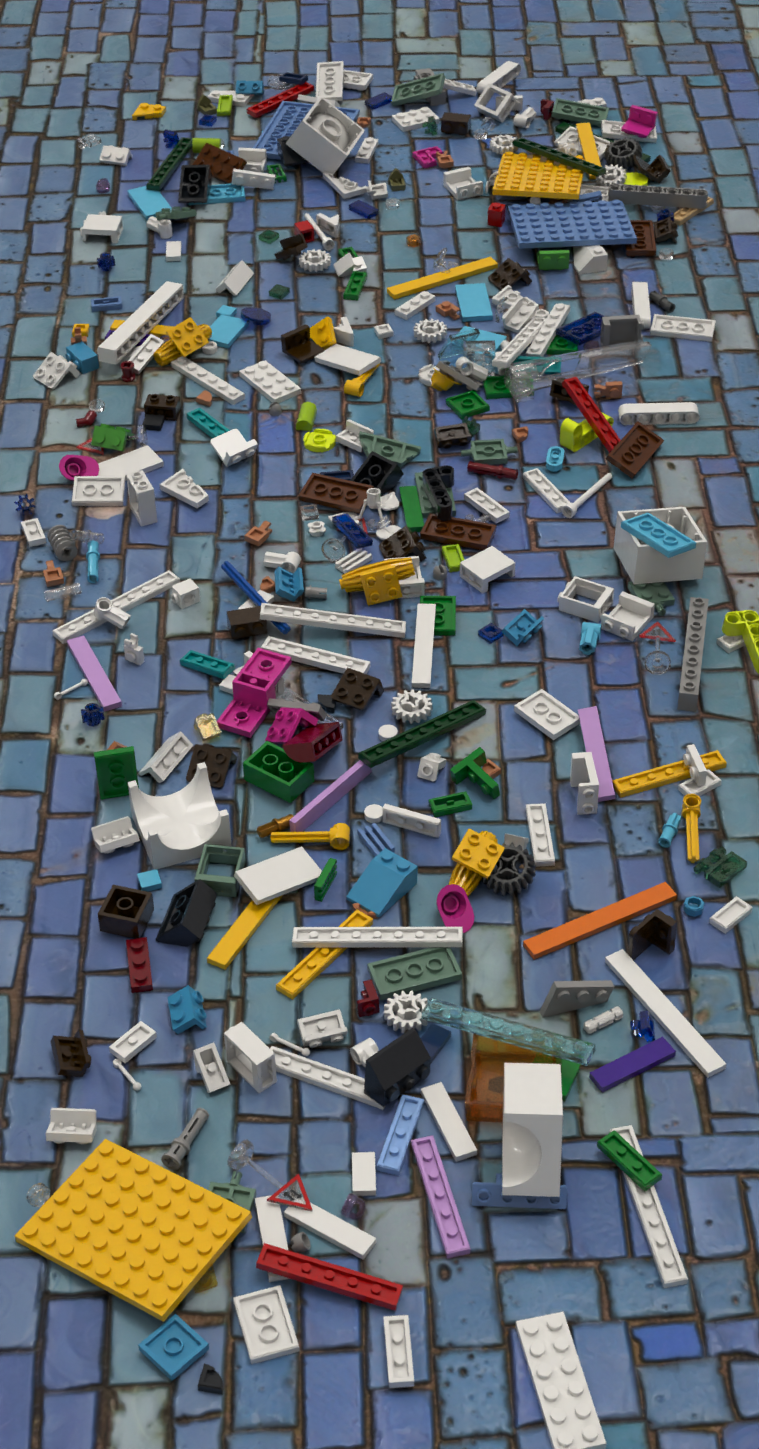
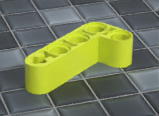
(577, 435)
(745, 624)

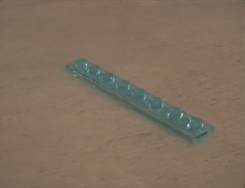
(509, 1031)

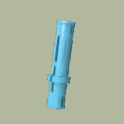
(93, 557)

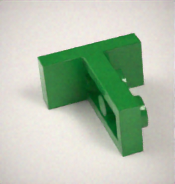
(470, 768)

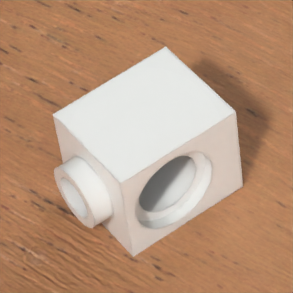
(185, 593)

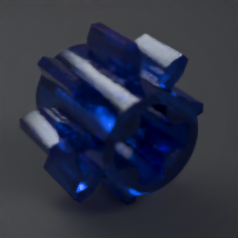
(665, 213)
(106, 261)
(27, 508)
(92, 714)

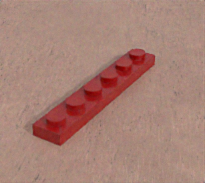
(275, 101)
(591, 413)
(329, 1276)

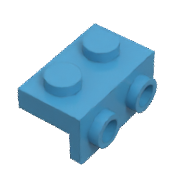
(249, 87)
(289, 584)
(521, 627)
(186, 1009)

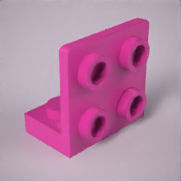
(640, 121)
(286, 723)

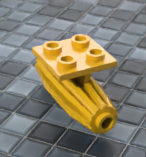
(183, 341)
(378, 579)
(475, 859)

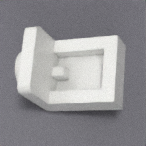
(567, 149)
(377, 191)
(430, 766)

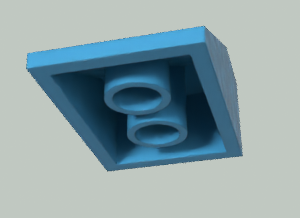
(383, 882)

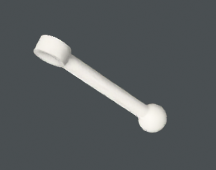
(58, 695)
(275, 1038)
(118, 1064)

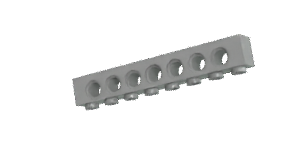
(693, 654)

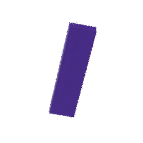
(632, 1064)

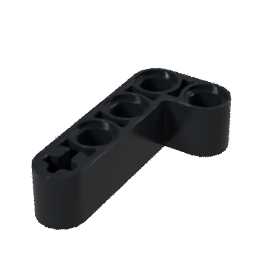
(435, 484)

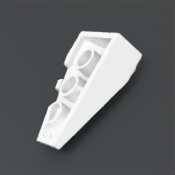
(589, 259)

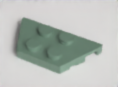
(391, 449)

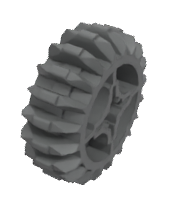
(622, 152)
(507, 876)

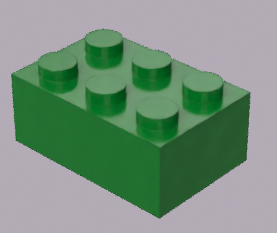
(277, 773)

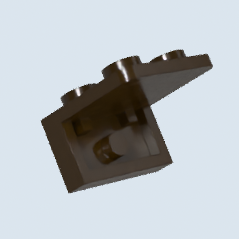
(656, 170)
(508, 274)
(299, 346)
(402, 544)
(356, 689)
(216, 760)
(654, 929)

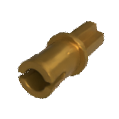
(276, 825)

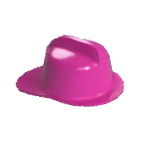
(78, 466)
(455, 907)

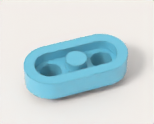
(555, 458)

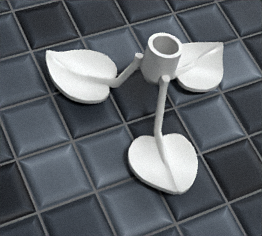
(375, 501)

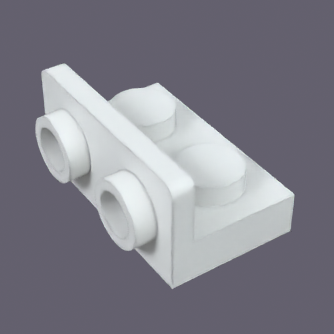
(517, 316)

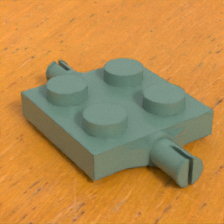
(175, 213)
(489, 451)
(653, 592)
(235, 1192)

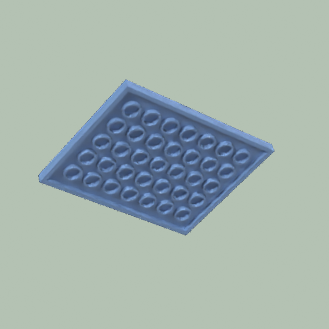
(285, 122)
(571, 224)

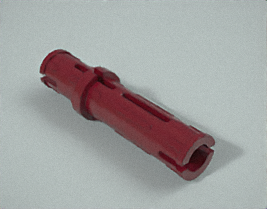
(499, 471)

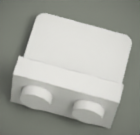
(54, 369)
(233, 447)

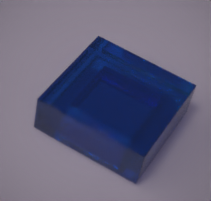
(207, 120)
(490, 633)

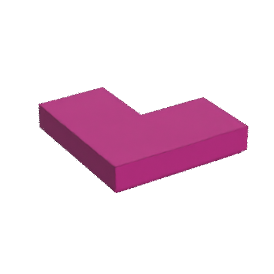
(427, 156)

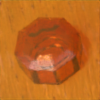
(413, 240)

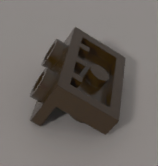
(665, 229)

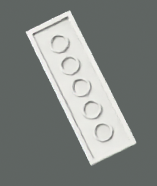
(560, 1383)

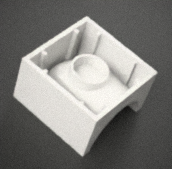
(325, 136)
(650, 566)
(532, 1129)

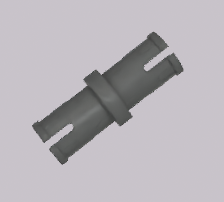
(662, 301)

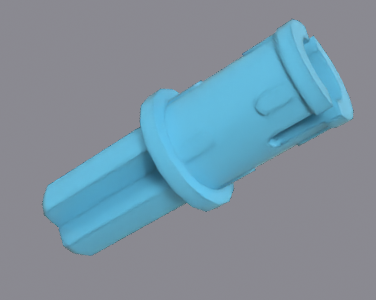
(669, 830)

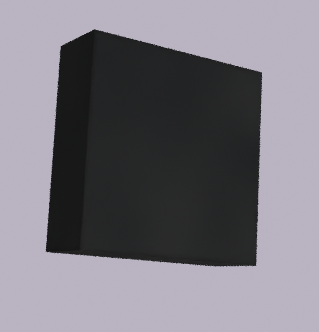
(153, 422)

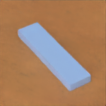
(400, 1135)

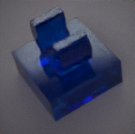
(170, 138)
(644, 1026)

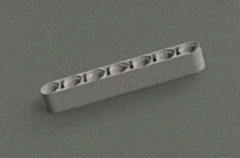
(658, 196)

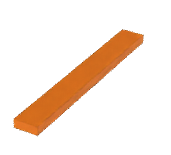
(599, 920)

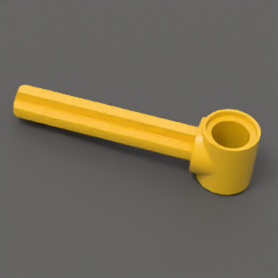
(356, 386)
(691, 813)
(337, 836)

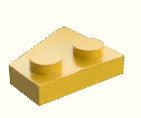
(149, 111)
(323, 333)

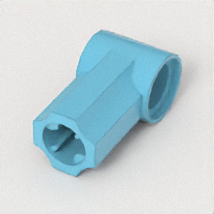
(589, 635)

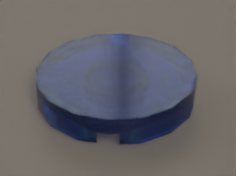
(257, 315)

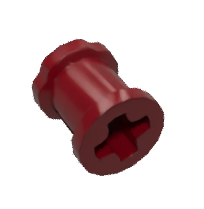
(127, 371)

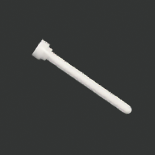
(327, 242)
(570, 509)

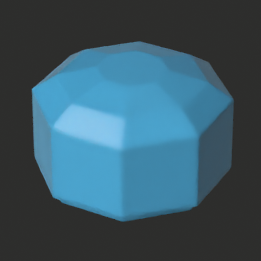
(693, 906)

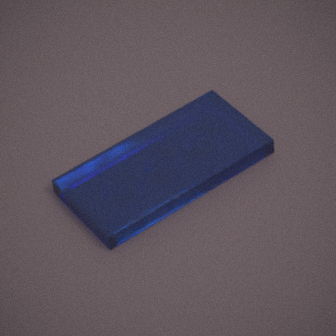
(583, 329)

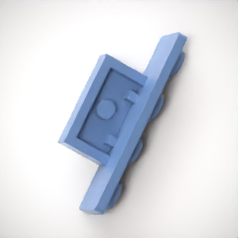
(491, 1195)

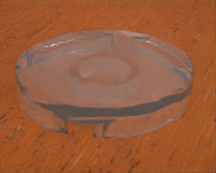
(273, 83)

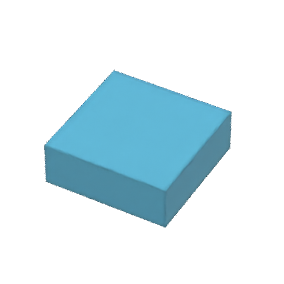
(226, 310)
(149, 880)

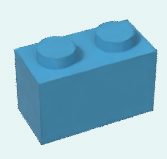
(82, 357)

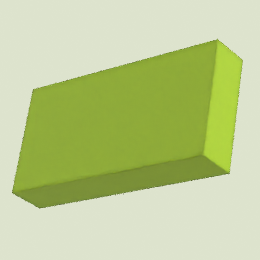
(224, 105)
(453, 557)

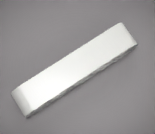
(500, 76)
(640, 302)
(649, 413)

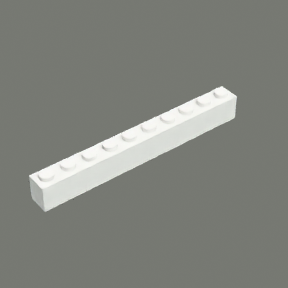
(140, 323)

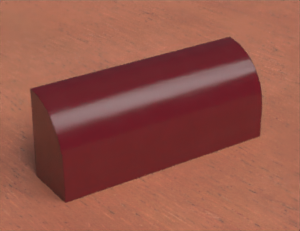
(313, 742)

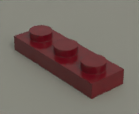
(139, 965)

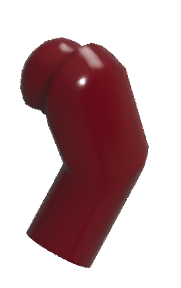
(89, 418)

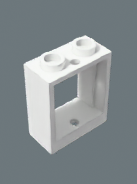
(503, 109)
(141, 498)
(589, 589)
(250, 1057)

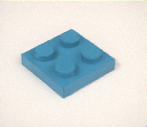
(173, 1347)

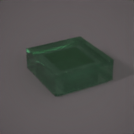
(268, 236)
(279, 291)

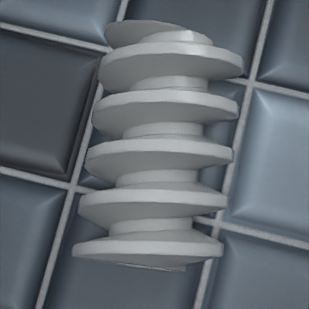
(61, 543)

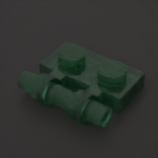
(724, 869)

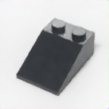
(195, 183)
(378, 472)

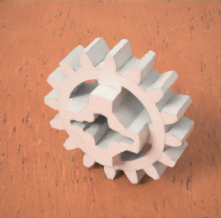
(503, 144)
(614, 175)
(315, 260)
(430, 330)
(411, 706)
(406, 1010)

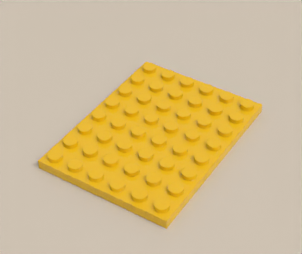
(537, 177)
(134, 1229)

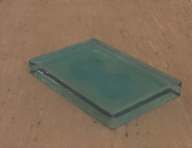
(454, 343)

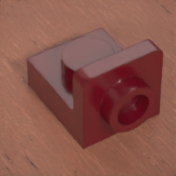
(547, 108)
(370, 1002)

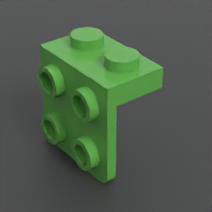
(553, 259)
(109, 437)

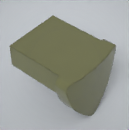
(205, 106)
(396, 180)

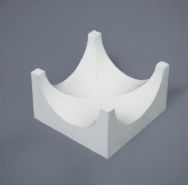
(179, 823)

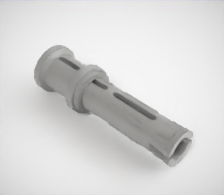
(181, 1146)

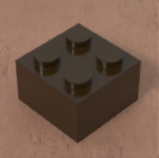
(125, 911)

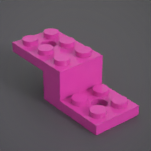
(252, 691)

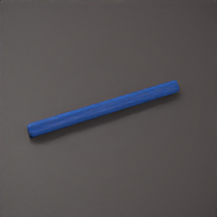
(251, 592)

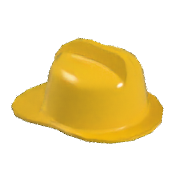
(441, 381)

